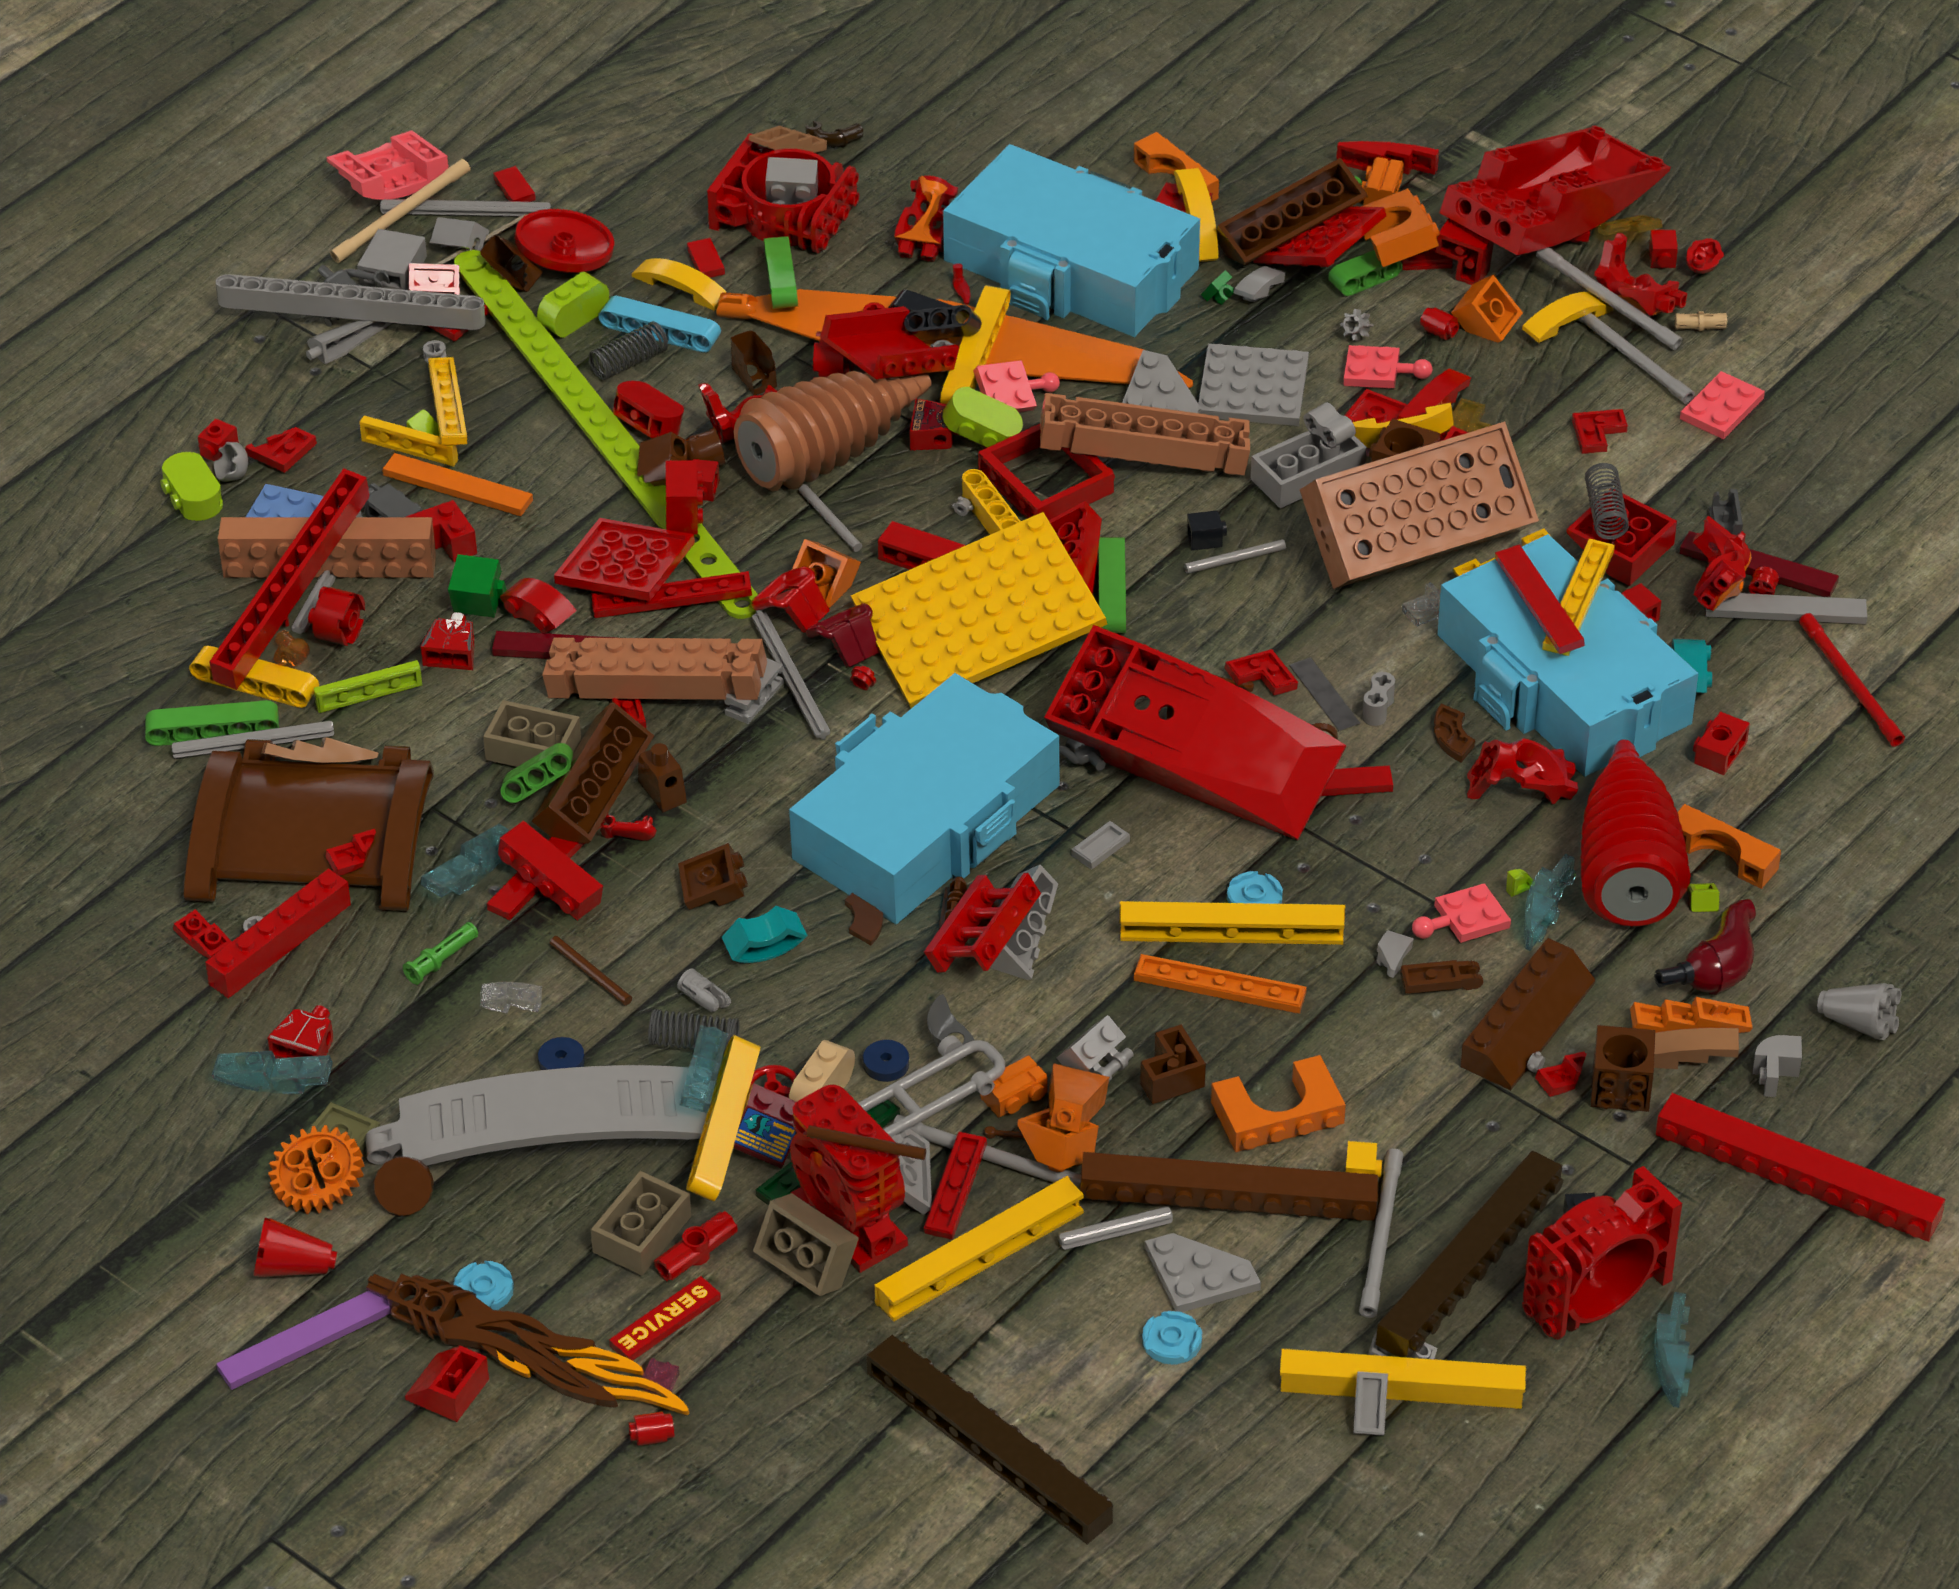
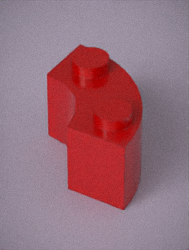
(537, 603)

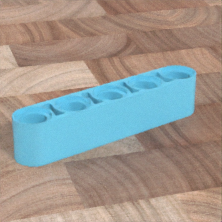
(680, 328)

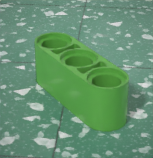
(1362, 273)
(528, 782)

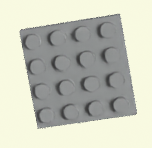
(1254, 384)

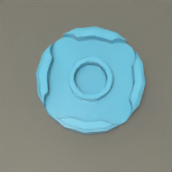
(1254, 888)
(488, 1281)
(1172, 1337)

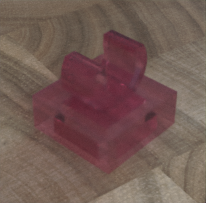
(661, 1373)

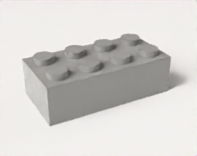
(1299, 461)

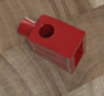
(302, 1034)

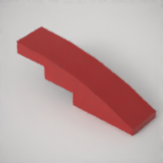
(1363, 153)
(1439, 391)

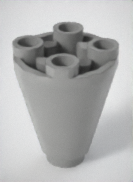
(1863, 1008)

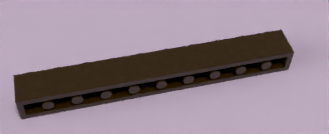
(1469, 1256)
(990, 1439)

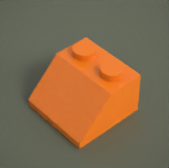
(1487, 310)
(832, 569)
(1056, 1146)

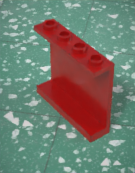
(883, 346)

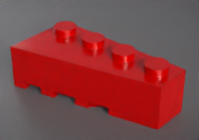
(1080, 535)

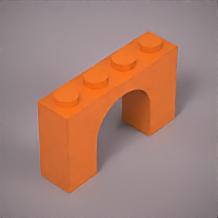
(1404, 230)
(1253, 1126)

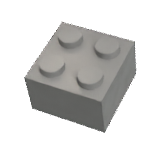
(791, 180)

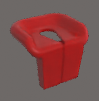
(803, 603)

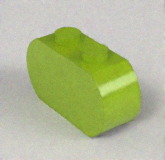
(573, 304)
(981, 417)
(191, 486)

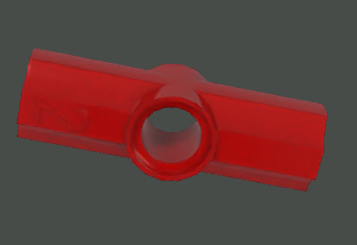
(695, 1246)

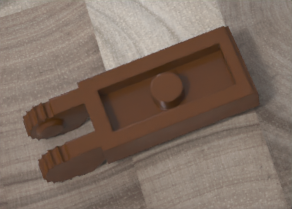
(1441, 976)

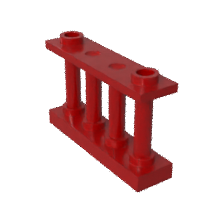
(970, 911)

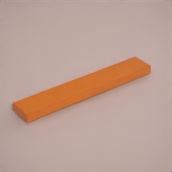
(457, 484)
(1220, 983)

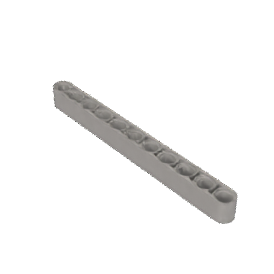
(350, 302)

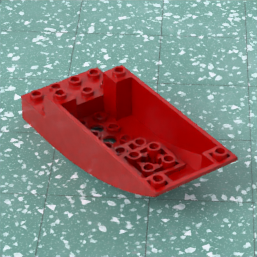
(1551, 189)
(1215, 747)

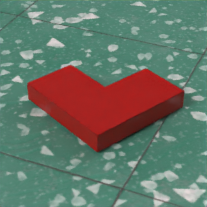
(1593, 425)
(1262, 666)

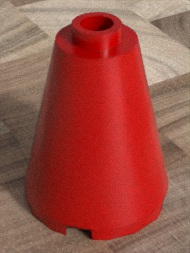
(291, 1252)

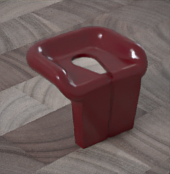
(852, 640)

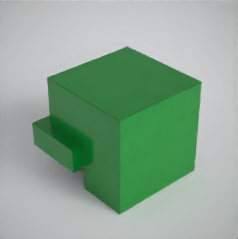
(476, 586)

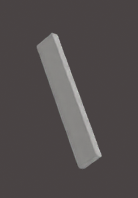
(1792, 608)

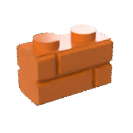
(1382, 179)
(1016, 1087)

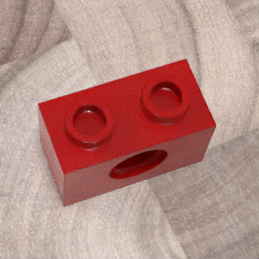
(1721, 743)

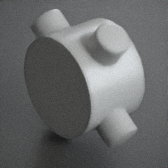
(962, 506)
(1535, 1062)

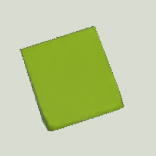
(423, 422)
(1703, 897)

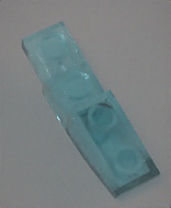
(465, 870)
(1543, 900)
(703, 1069)
(265, 1073)
(1672, 1350)

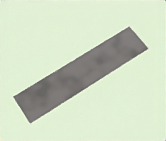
(1325, 694)

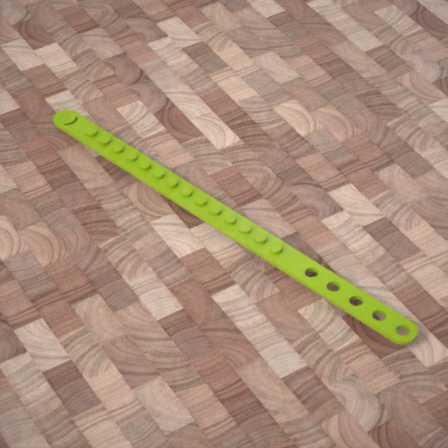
(587, 409)

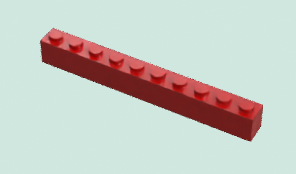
(289, 579)
(1800, 1167)

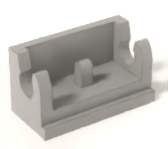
(458, 233)

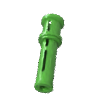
(431, 959)

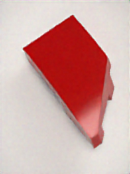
(351, 855)
(1561, 1077)

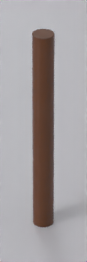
(591, 970)
(866, 1142)

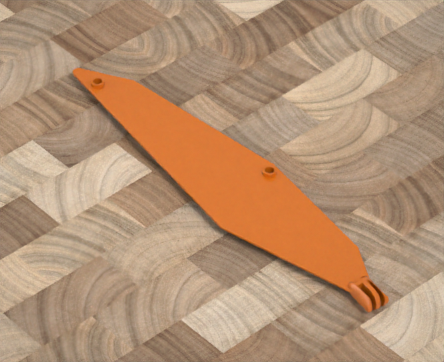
(1037, 345)

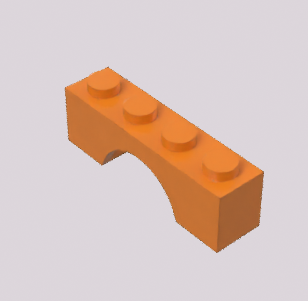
(1159, 155)
(1755, 858)

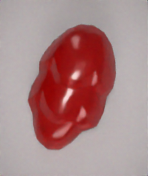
(1704, 255)

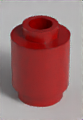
(1439, 323)
(651, 1428)

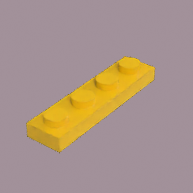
(407, 440)

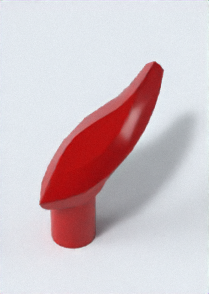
(960, 283)

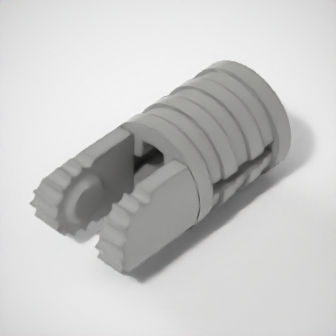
(702, 991)

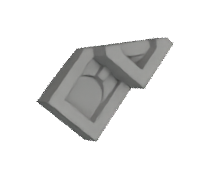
(1392, 950)

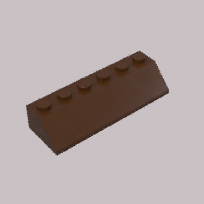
(1289, 212)
(595, 778)
(1527, 1014)

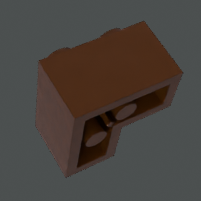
(1174, 1068)

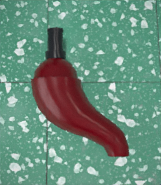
(1717, 961)

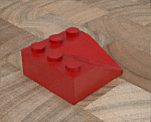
(1645, 541)

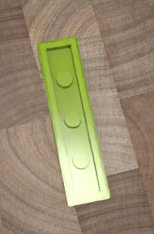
(368, 686)

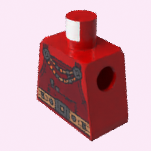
(928, 427)

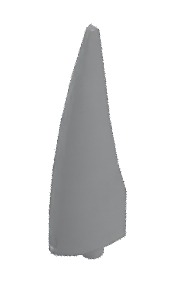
(341, 340)

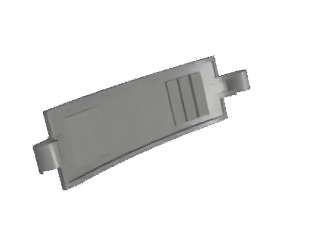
(538, 1111)

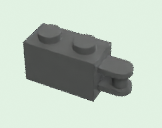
(389, 502)

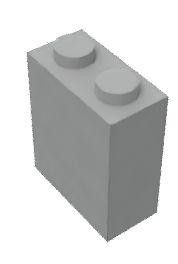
(392, 253)

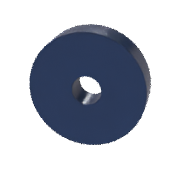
(561, 1053)
(886, 1070)

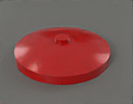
(564, 240)

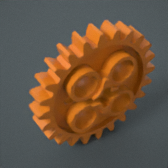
(342, 1159)

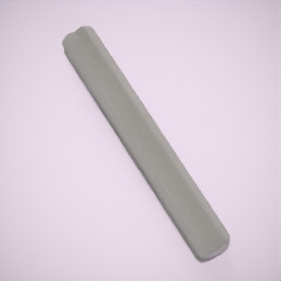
(301, 623)
(1115, 1227)

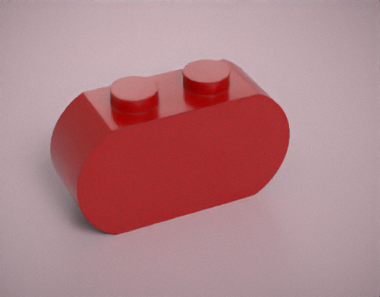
(647, 409)

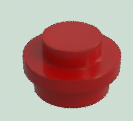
(863, 677)

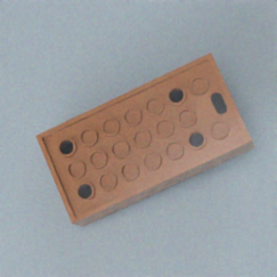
(1418, 505)

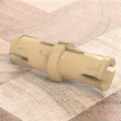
(1700, 321)

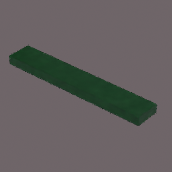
(786, 1180)

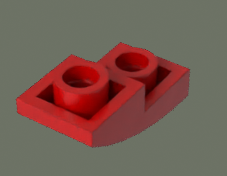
(201, 935)

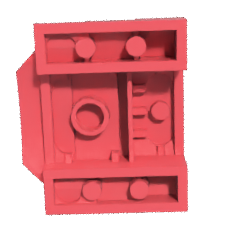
(393, 168)

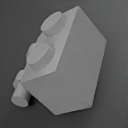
(1093, 1046)

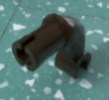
(840, 137)

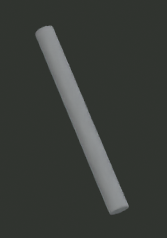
(832, 520)
(1235, 556)

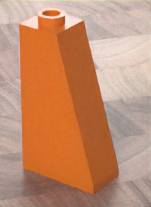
(1075, 1097)

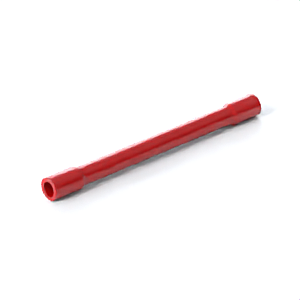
(1886, 725)

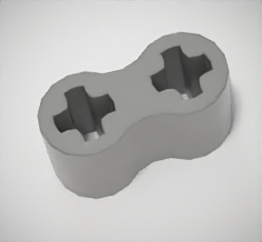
(1329, 425)
(1378, 698)

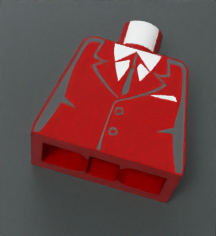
(449, 644)

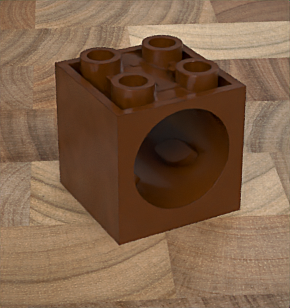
(1400, 438)
(1623, 1068)

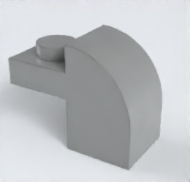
(1777, 1057)

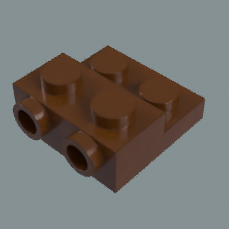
(713, 877)

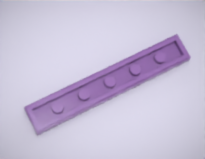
(303, 1338)

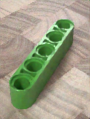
(780, 272)
(1112, 583)
(207, 721)

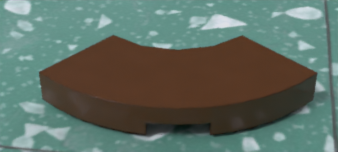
(1450, 733)
(867, 919)

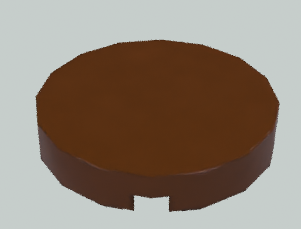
(403, 1185)

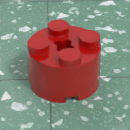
(828, 360)
(337, 616)

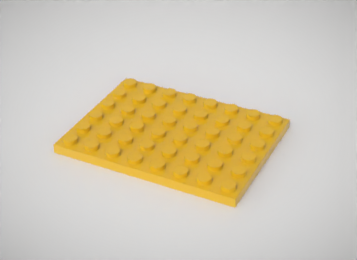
(980, 608)

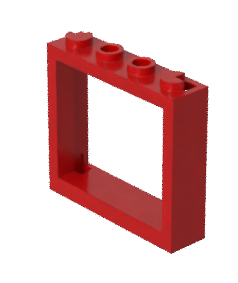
(992, 461)

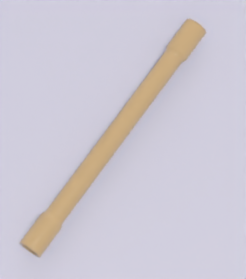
(449, 176)

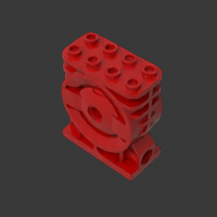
(740, 198)
(846, 1181)
(1601, 1255)

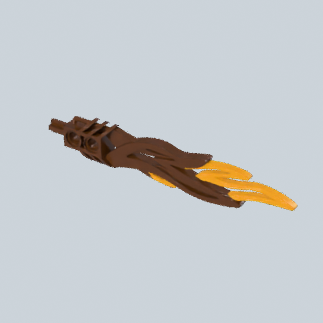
(540, 1343)

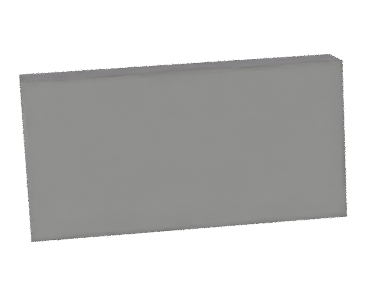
(1100, 845)
(1370, 1403)

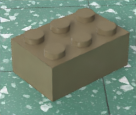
(525, 731)
(641, 1223)
(805, 1244)

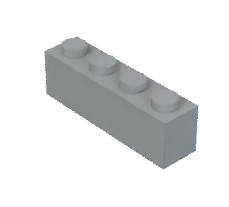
(1022, 948)

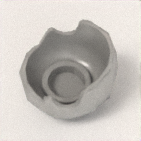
(232, 464)

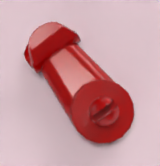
(637, 830)

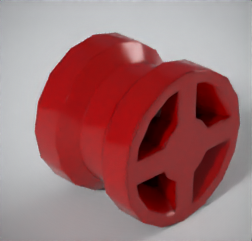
(1764, 581)

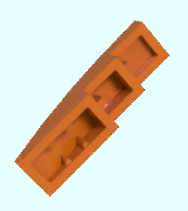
(1699, 1014)

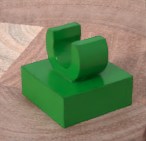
(1219, 287)

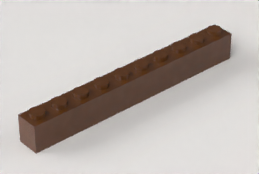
(1229, 1186)

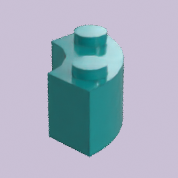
(1696, 654)
(764, 936)

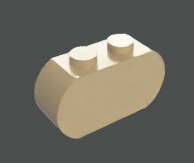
(826, 1066)

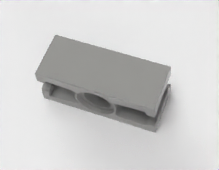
(747, 709)

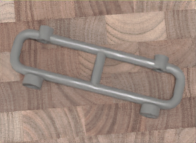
(951, 1052)

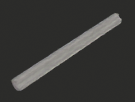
(237, 741)

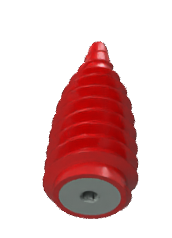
(1632, 844)

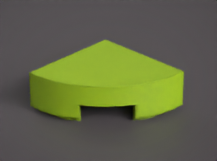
(1518, 882)

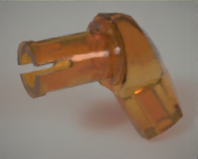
(291, 650)

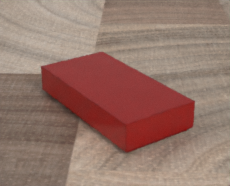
(514, 185)
(706, 257)

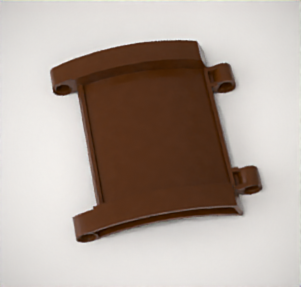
(280, 817)

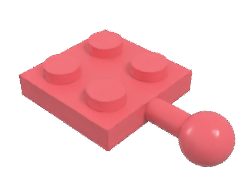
(1379, 367)
(1010, 384)
(1467, 913)

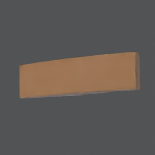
(785, 138)
(329, 752)
(1694, 1045)

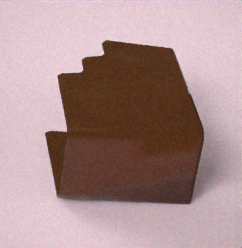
(501, 252)
(749, 347)
(656, 452)

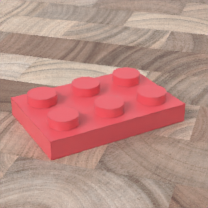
(1722, 405)

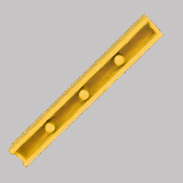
(1232, 922)
(978, 1249)
(1407, 1378)

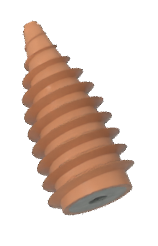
(819, 424)

